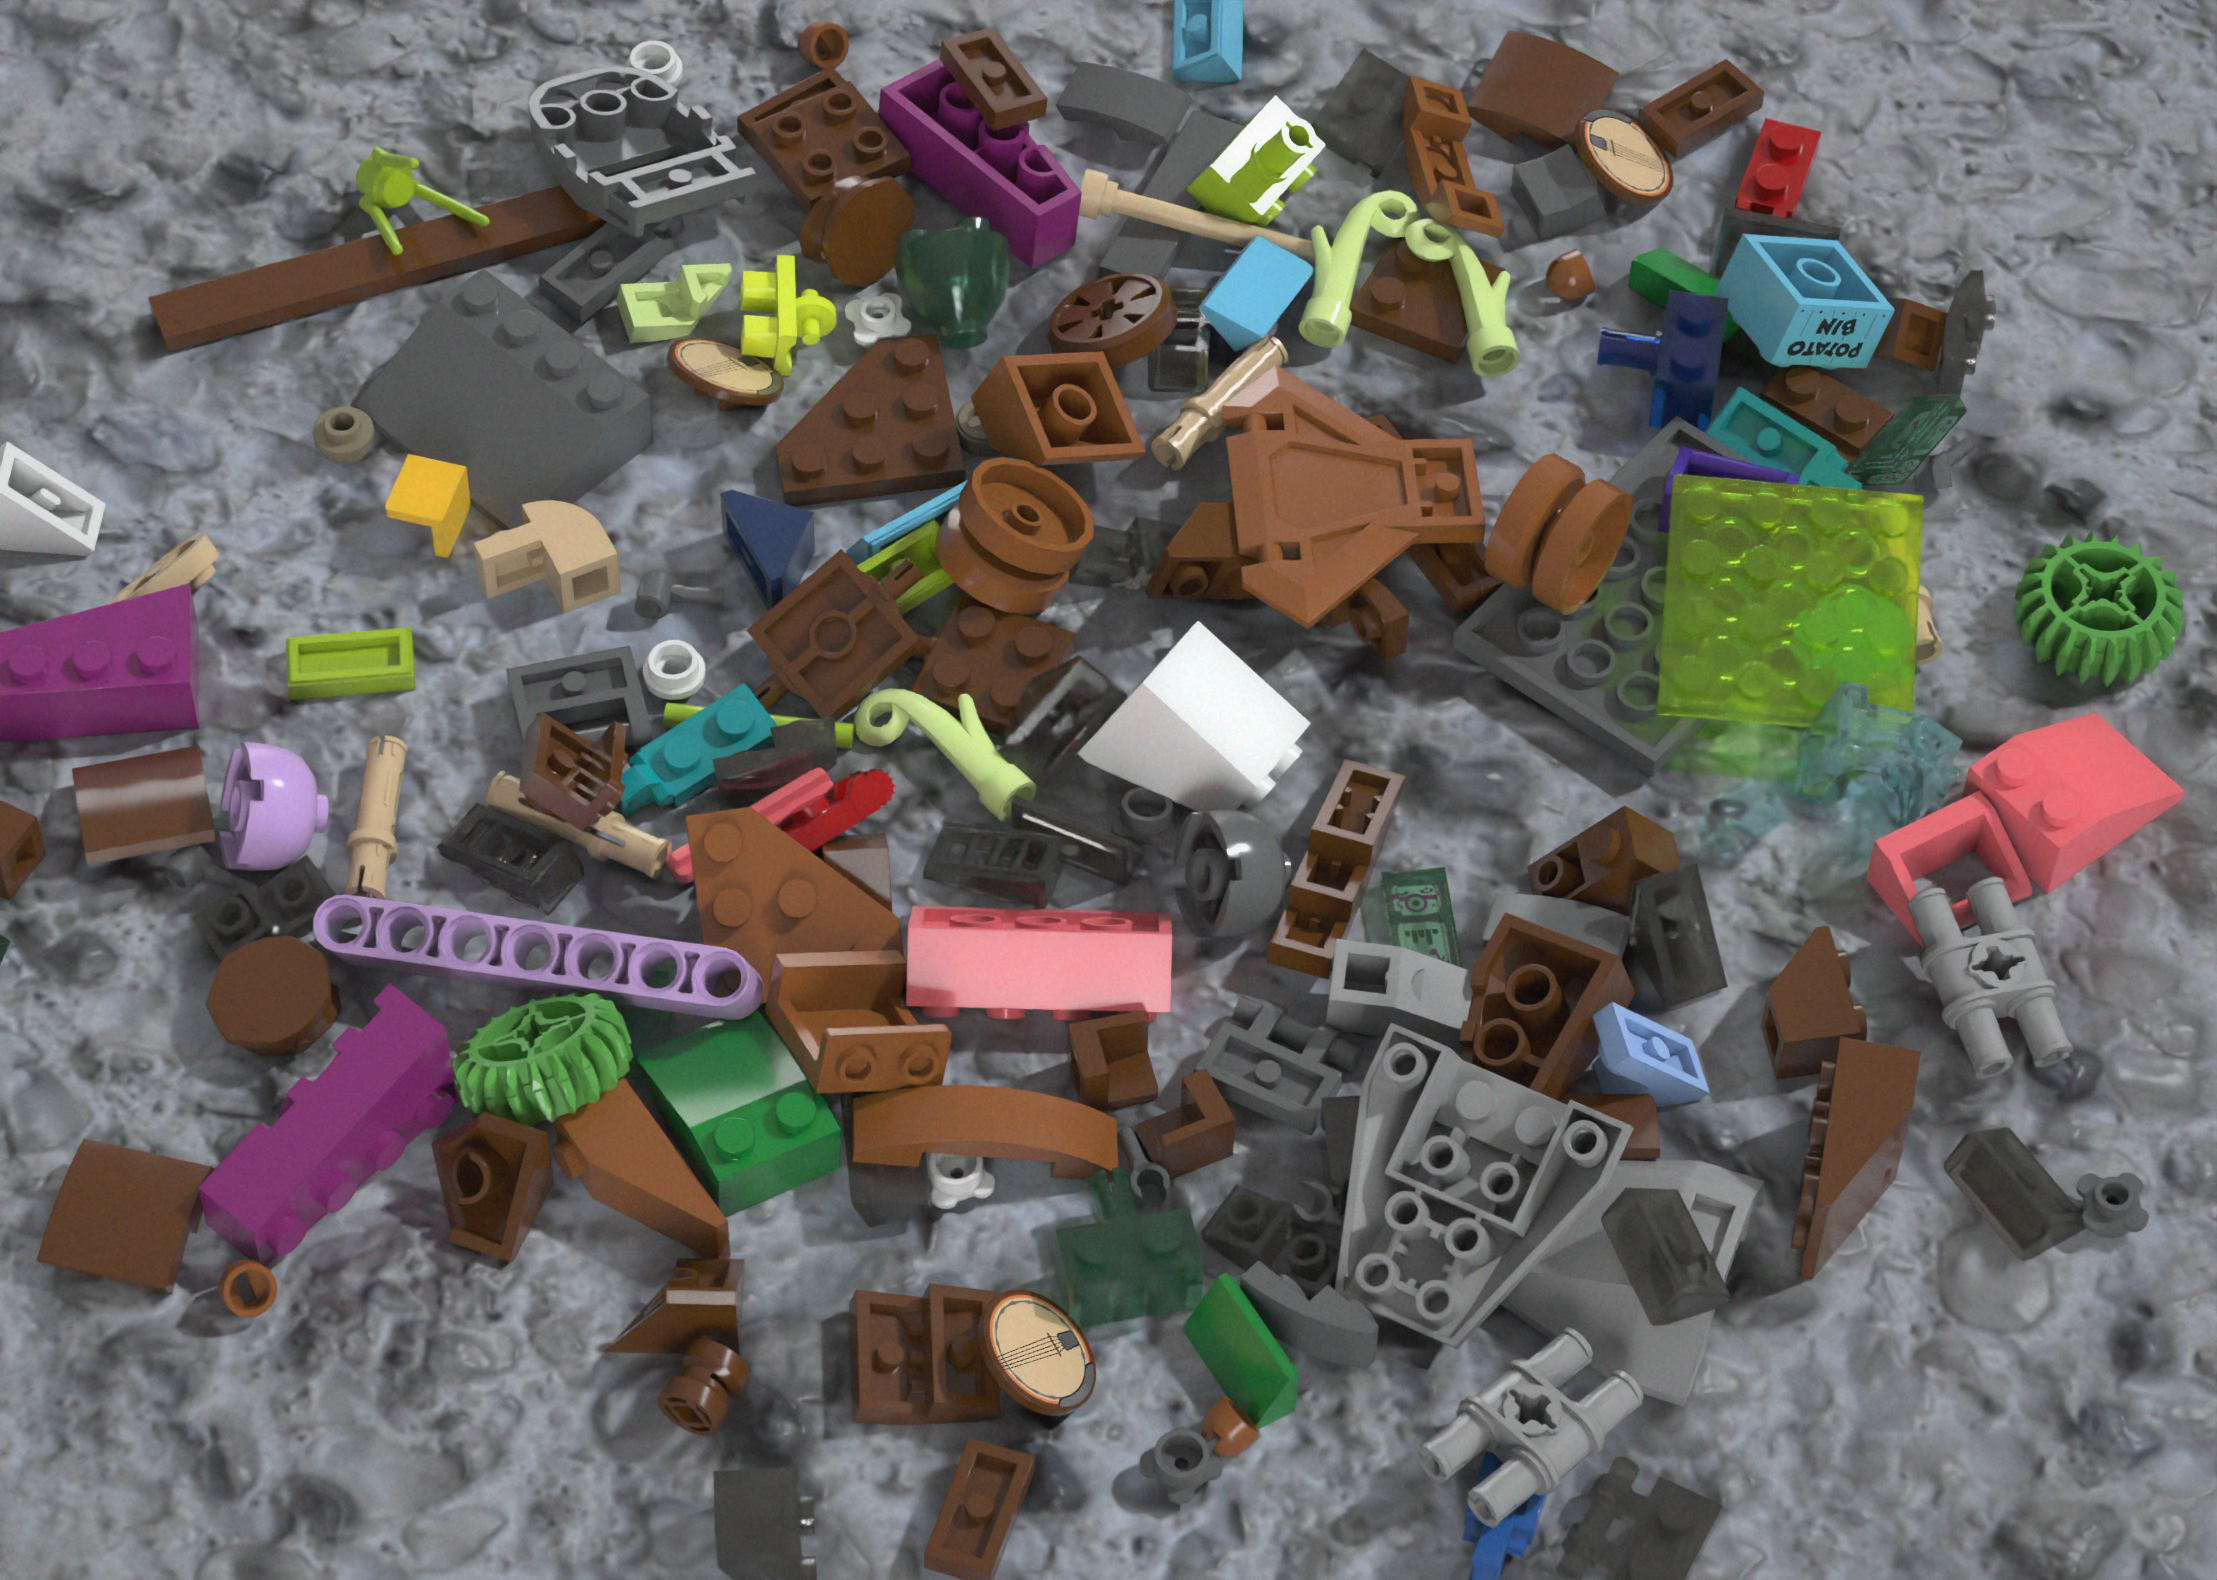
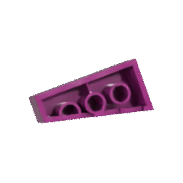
(980, 169)
(103, 670)
(334, 1131)

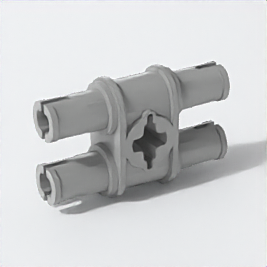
(1989, 977)
(1530, 1427)

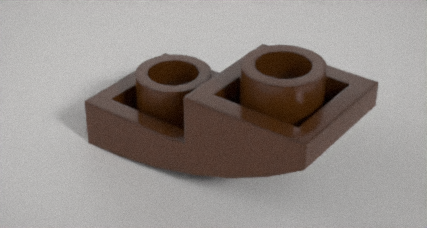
(1375, 618)

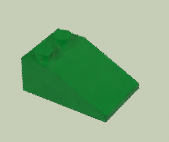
(742, 1111)

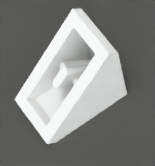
(44, 509)

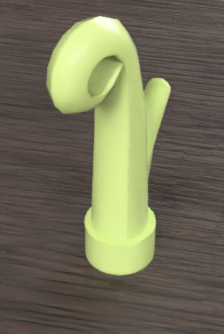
(1336, 268)
(1490, 340)
(962, 743)

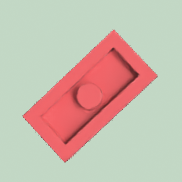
(1938, 841)

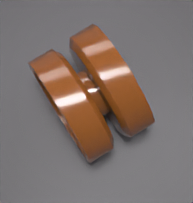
(1558, 533)
(1014, 535)

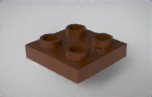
(828, 142)

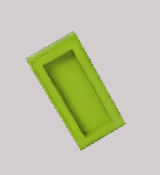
(350, 663)

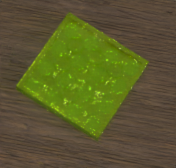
(1786, 598)

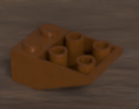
(1853, 1143)

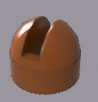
(829, 38)
(1570, 276)
(260, 1282)
(1232, 1425)

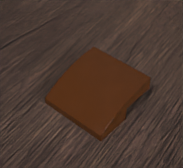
(1539, 90)
(143, 805)
(124, 1216)
(920, 1357)

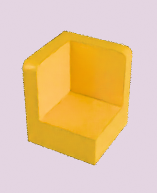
(432, 496)

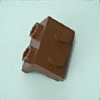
(569, 774)

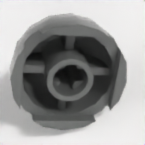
(1230, 873)

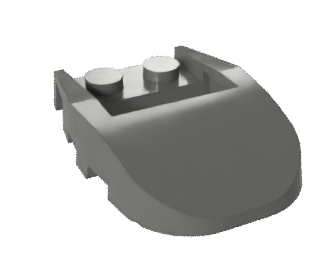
(625, 119)

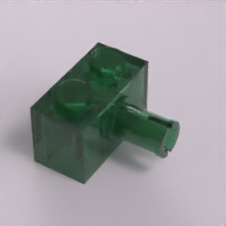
(1127, 1261)

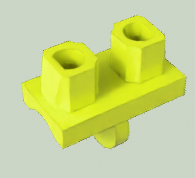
(790, 316)

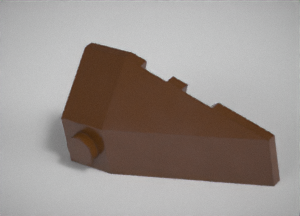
(1537, 1005)

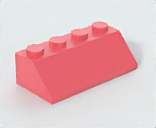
(1038, 961)

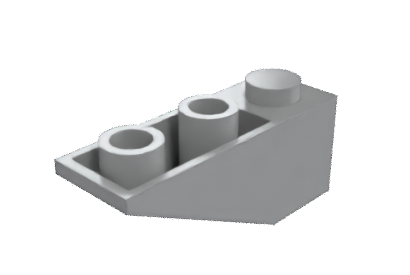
(1397, 986)

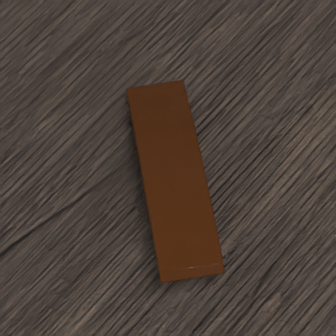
(1335, 868)

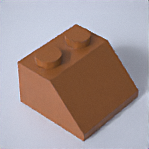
(1057, 410)

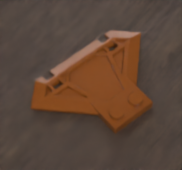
(1335, 495)

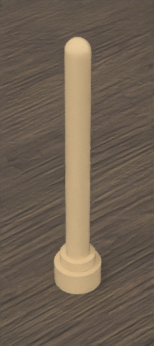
(1104, 197)

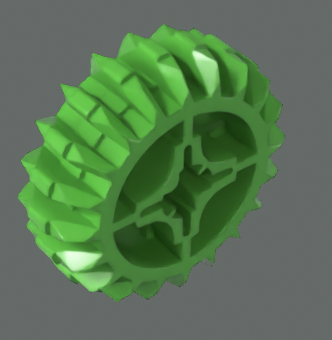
(2098, 621)
(543, 1058)

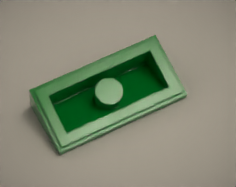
(1661, 271)
(1243, 1353)

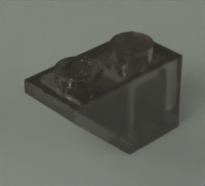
(762, 1524)

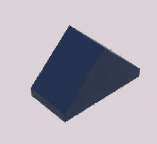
(769, 541)

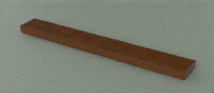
(367, 268)

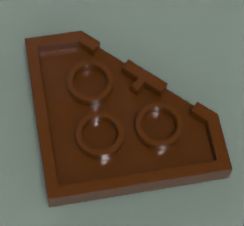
(876, 430)

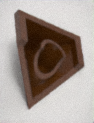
(493, 1182)
(694, 1304)

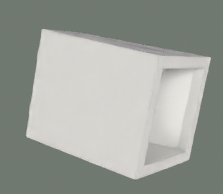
(1200, 729)

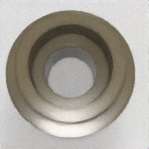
(343, 434)

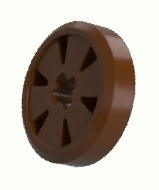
(1116, 315)

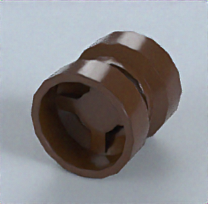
(707, 1382)

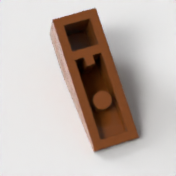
(638, 1171)

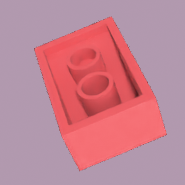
(2070, 794)

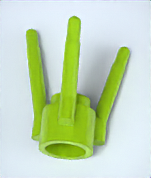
(389, 184)

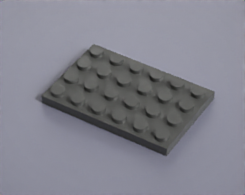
(1603, 658)

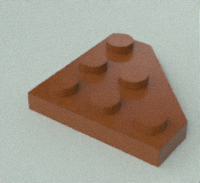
(775, 897)

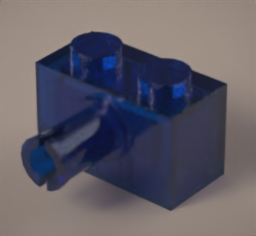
(1679, 357)

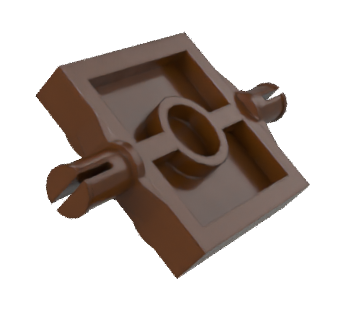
(836, 636)
(989, 658)

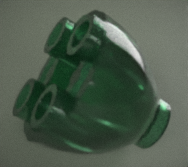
(954, 278)

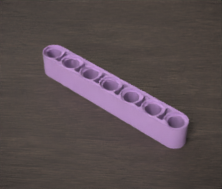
(512, 940)

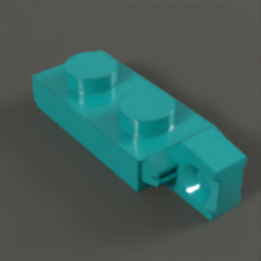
(1778, 442)
(682, 758)

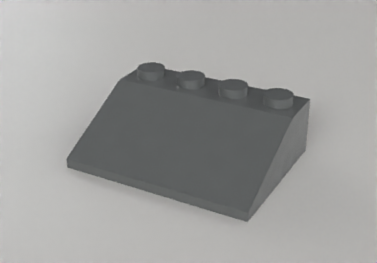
(508, 399)

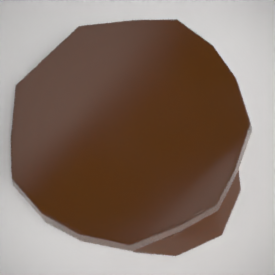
(857, 228)
(273, 996)

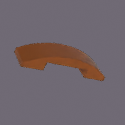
(1436, 161)
(983, 1122)

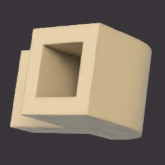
(555, 545)

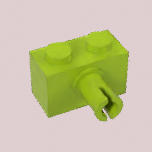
(1258, 166)

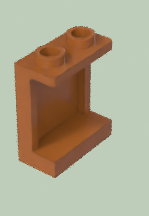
(850, 1024)

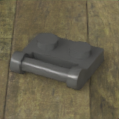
(582, 690)

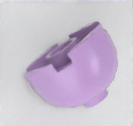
(269, 808)

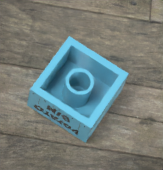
(1804, 302)

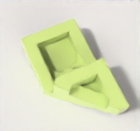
(671, 308)

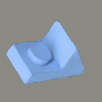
(1646, 1058)

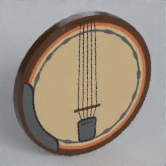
(1623, 157)
(724, 373)
(1036, 1352)

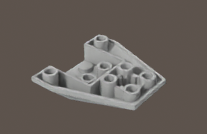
(1460, 1185)
(1588, 1290)

